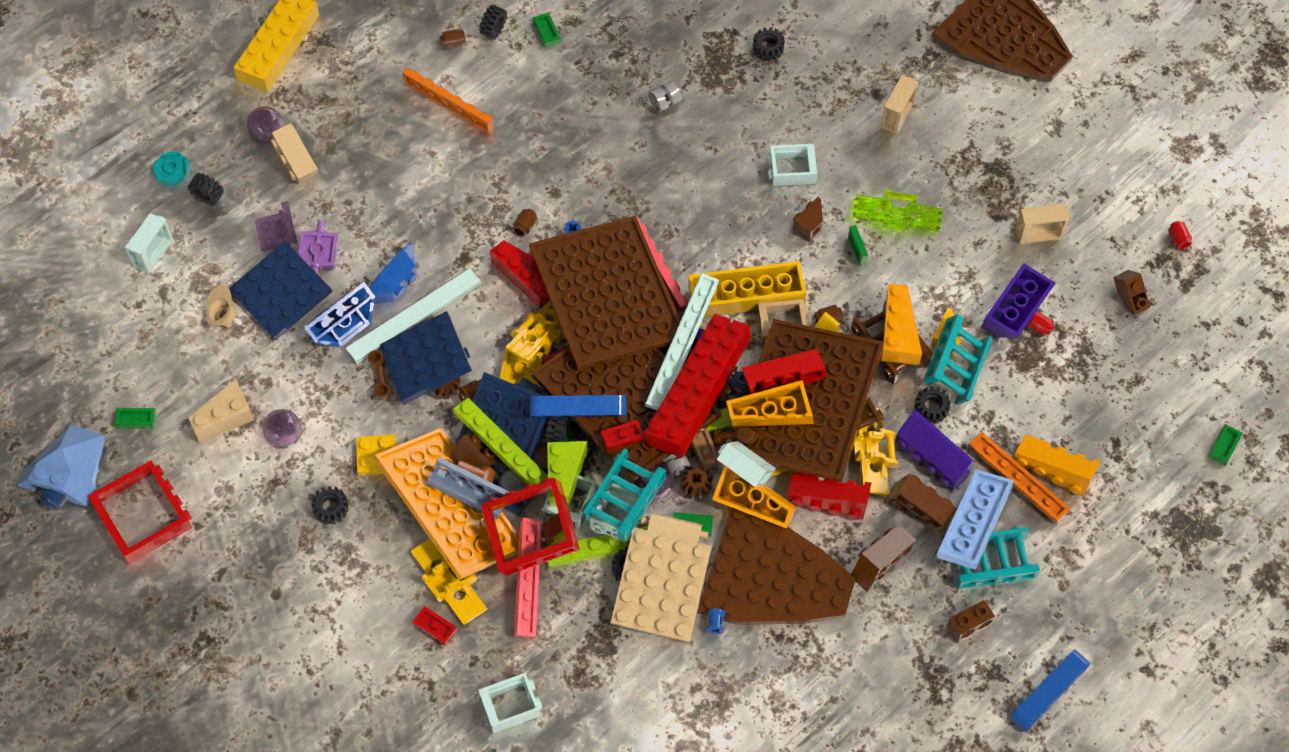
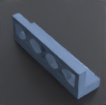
(464, 490)

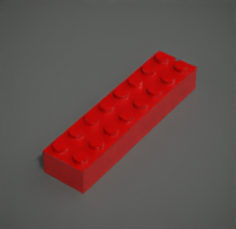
(697, 385)

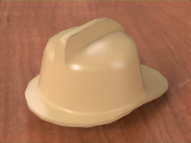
(220, 307)

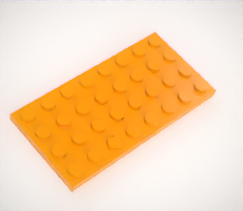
(451, 525)

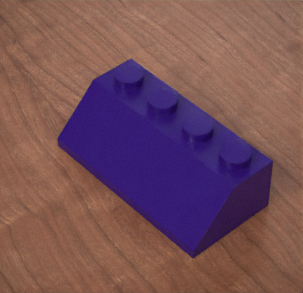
(1018, 303)
(934, 451)

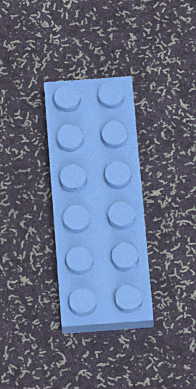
(975, 519)

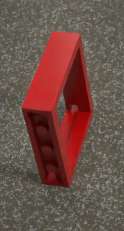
(155, 540)
(540, 556)

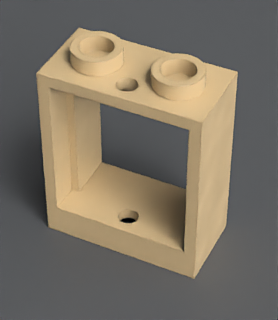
(899, 104)
(1042, 223)
(777, 307)

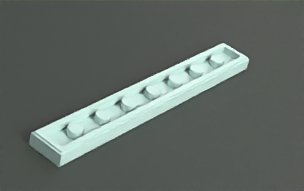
(414, 315)
(682, 340)

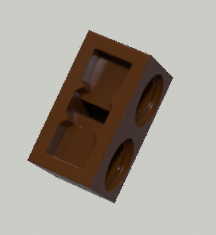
(970, 621)

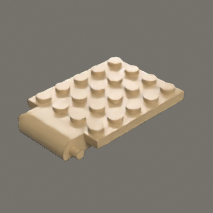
(662, 578)

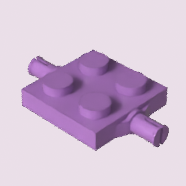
(319, 248)

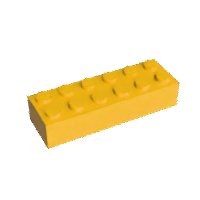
(275, 43)
(746, 287)

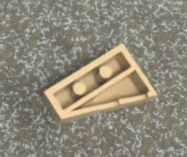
(293, 154)
(221, 413)

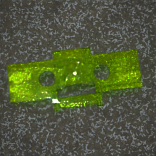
(897, 217)

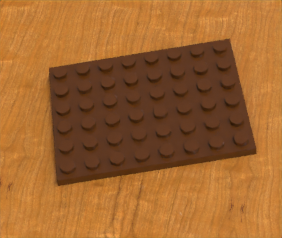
(606, 292)
(626, 376)
(834, 401)

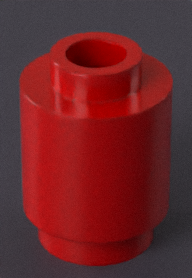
(1180, 234)
(1041, 324)

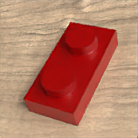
(622, 435)
(434, 625)

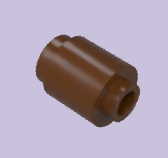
(452, 38)
(524, 222)
(833, 311)
(468, 390)

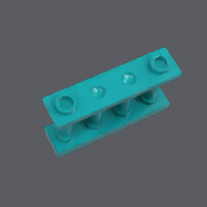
(941, 358)
(634, 511)
(1007, 573)

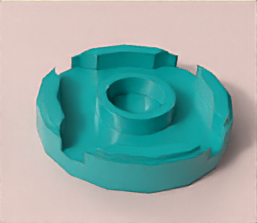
(171, 168)

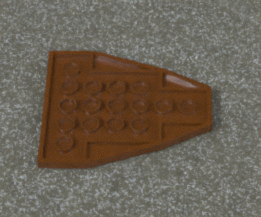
(1006, 37)
(773, 576)

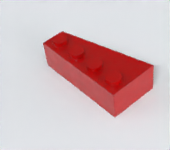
(520, 270)
(785, 370)
(829, 495)

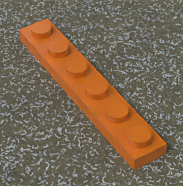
(448, 100)
(1023, 480)

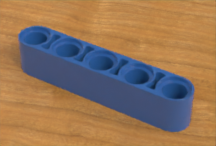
(578, 405)
(1050, 690)

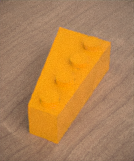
(900, 328)
(772, 407)
(1056, 464)
(756, 501)

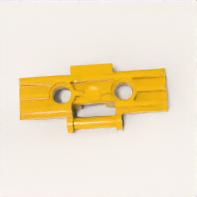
(529, 342)
(867, 453)
(445, 585)

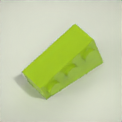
(565, 465)

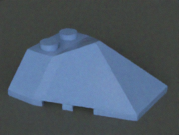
(67, 465)

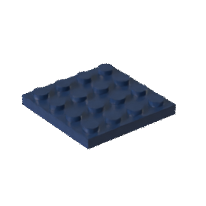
(280, 290)
(425, 357)
(510, 410)

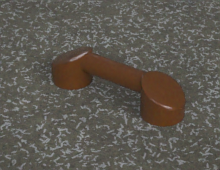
(377, 361)
(744, 434)

